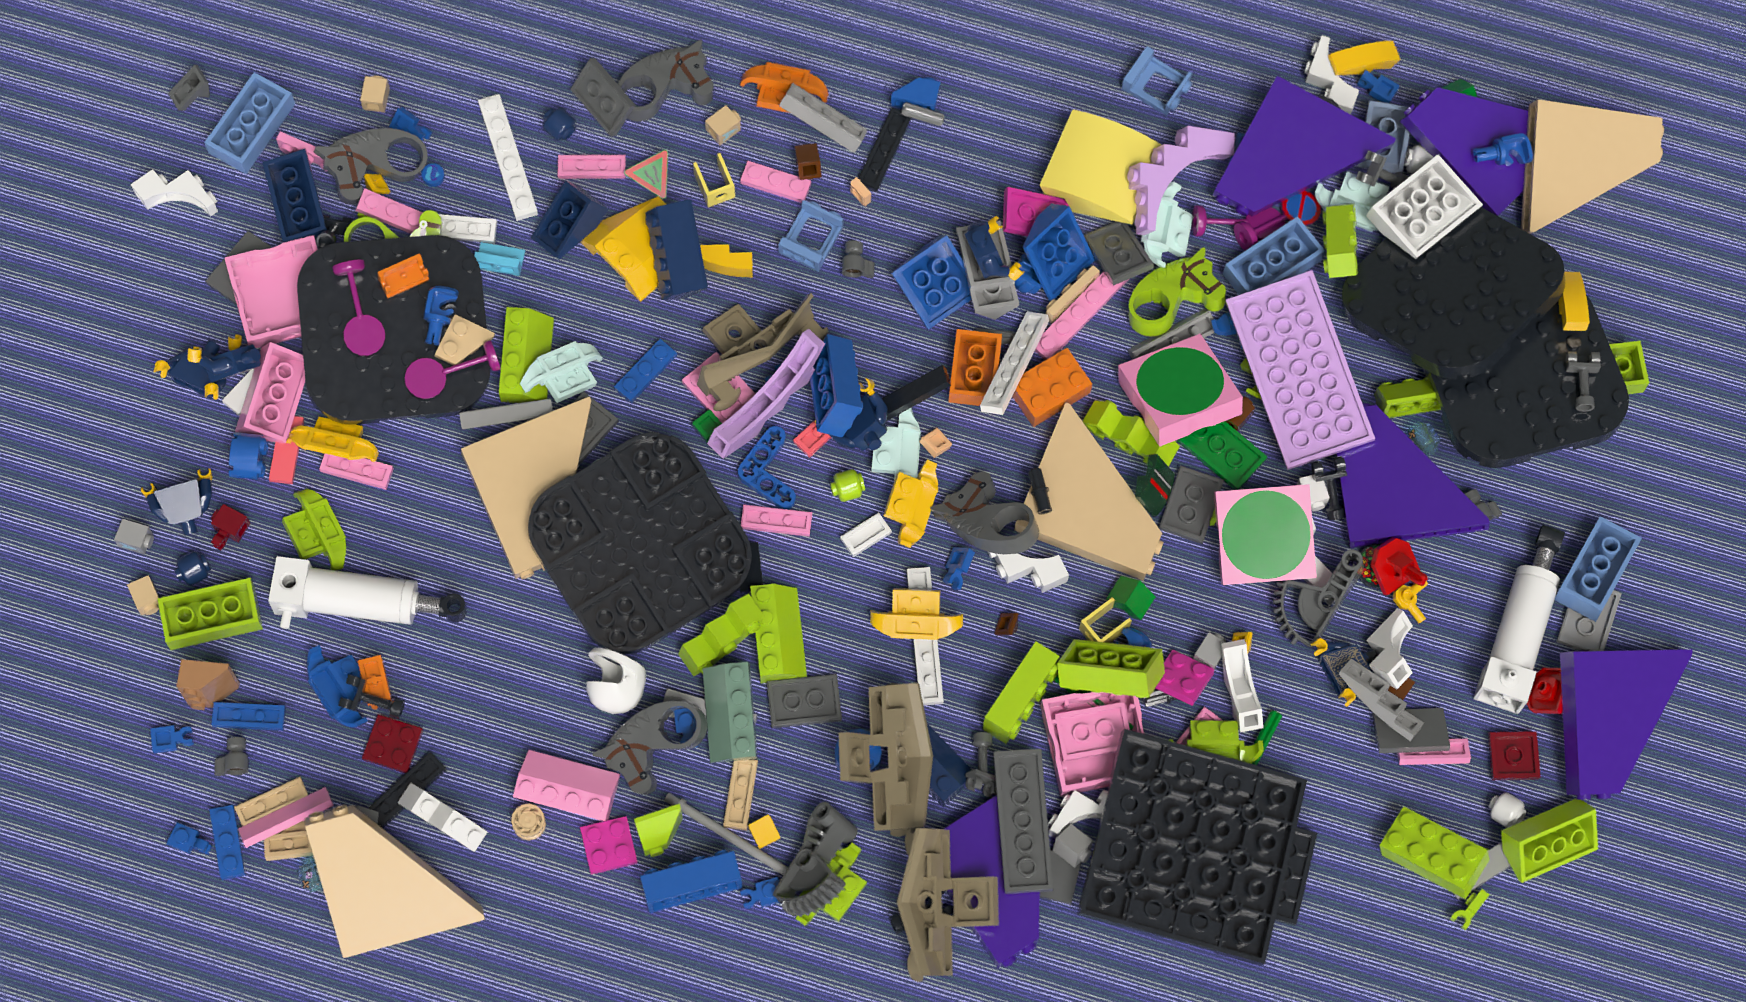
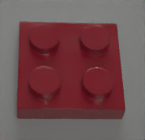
(392, 744)
(1514, 755)

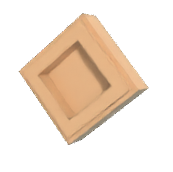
(860, 192)
(935, 442)

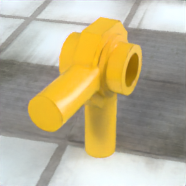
(1406, 599)

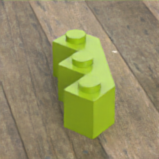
(1340, 240)
(1126, 431)
(722, 635)

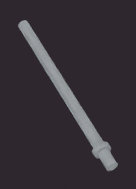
(727, 834)

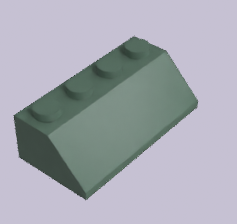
(730, 712)

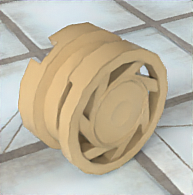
(528, 822)

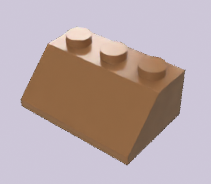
(205, 683)

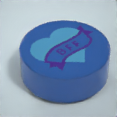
(433, 175)

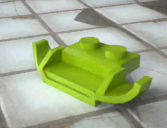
(316, 529)
(1223, 740)
(854, 885)

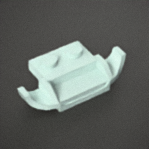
(1354, 192)
(1171, 230)
(563, 371)
(899, 448)

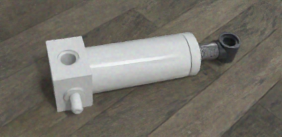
(304, 589)
(1509, 671)

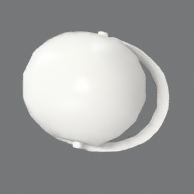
(620, 685)

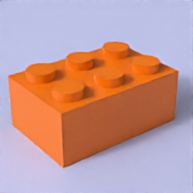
(973, 365)
(1049, 385)

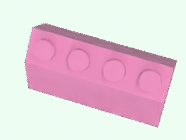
(273, 394)
(567, 785)

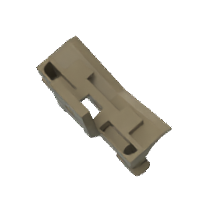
(739, 353)
(904, 787)
(930, 929)

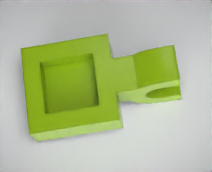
(1474, 903)

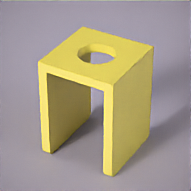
(711, 197)
(1088, 632)

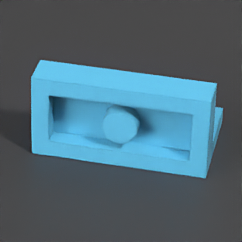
(500, 258)

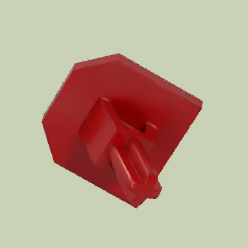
(1396, 565)
(1546, 692)

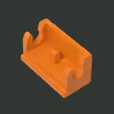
(403, 276)
(374, 672)

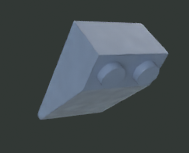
(1387, 119)

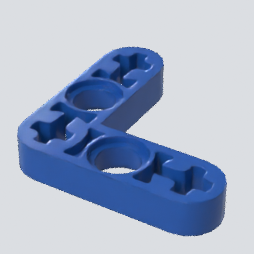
(761, 475)

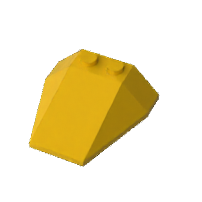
(626, 247)

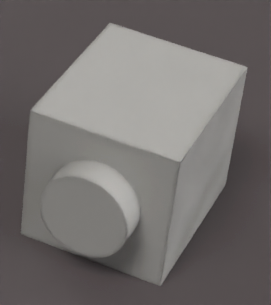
(134, 536)
(1210, 650)
(1073, 846)

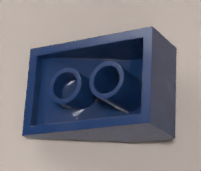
(568, 220)

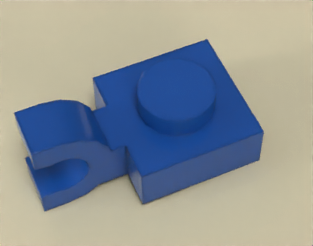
(1381, 88)
(408, 122)
(958, 563)
(186, 839)

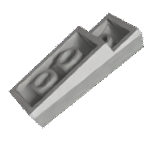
(989, 295)

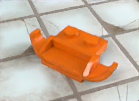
(775, 80)

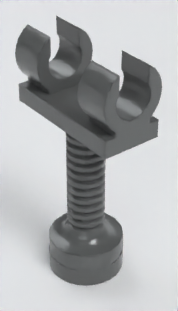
(1375, 170)
(1584, 401)
(979, 776)

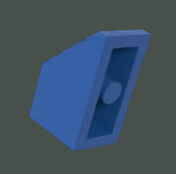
(920, 92)

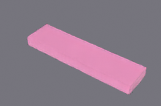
(285, 817)

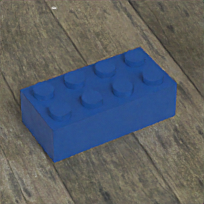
(835, 387)
(691, 881)

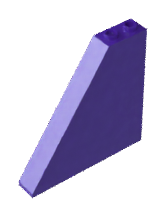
(1457, 123)
(1293, 147)
(1400, 491)
(1610, 712)
(977, 853)

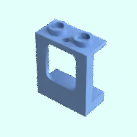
(1141, 74)
(807, 256)

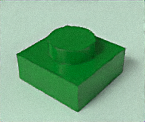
(706, 424)

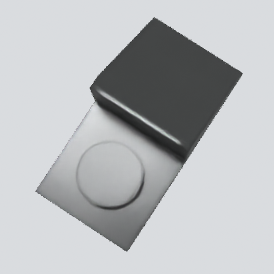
(189, 88)

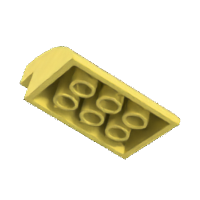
(1094, 165)

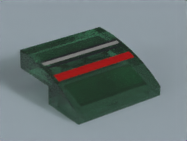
(1156, 486)

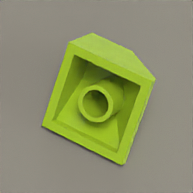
(658, 829)

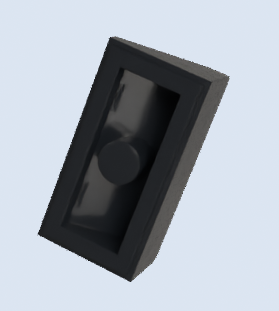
(755, 574)

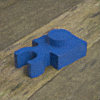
(686, 723)
(166, 738)
(762, 894)

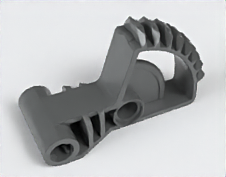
(1311, 597)
(811, 865)

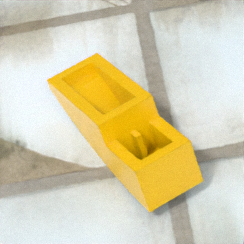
(1364, 57)
(720, 260)
(1574, 303)

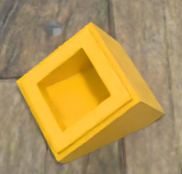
(764, 831)

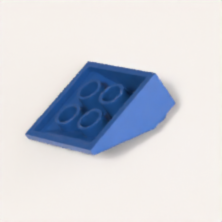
(1057, 249)
(934, 281)

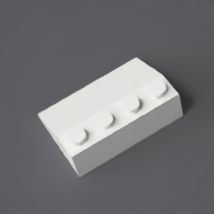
(1424, 208)

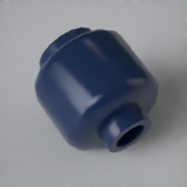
(559, 124)
(192, 568)

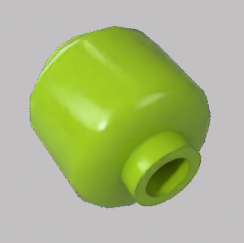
(847, 485)

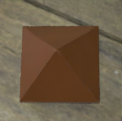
(1007, 624)

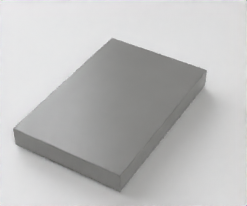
(1585, 633)

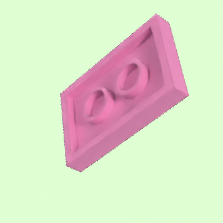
(709, 402)
(1091, 731)

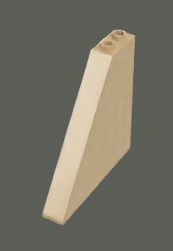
(1581, 156)
(519, 467)
(1092, 504)
(378, 886)

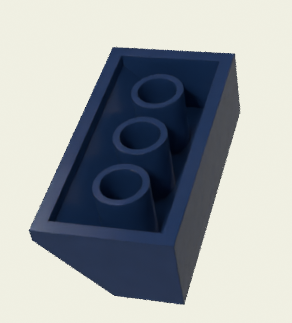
(294, 196)
(676, 250)
(947, 772)

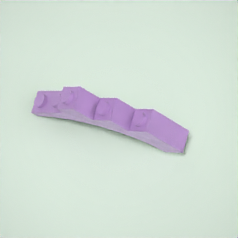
(1168, 160)
(770, 399)

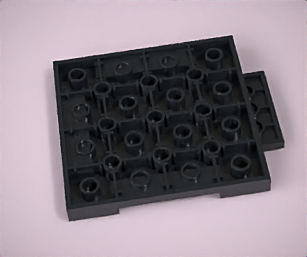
(1198, 848)

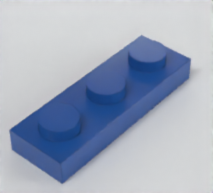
(645, 371)
(248, 716)
(227, 842)

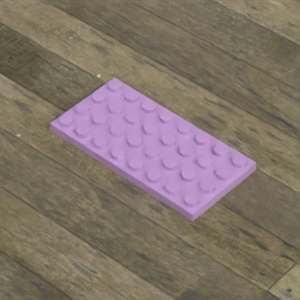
(1300, 370)

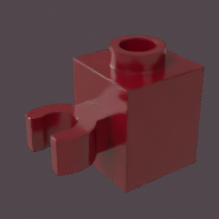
(228, 524)

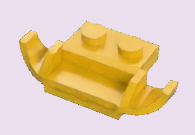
(334, 439)
(911, 502)
(916, 616)

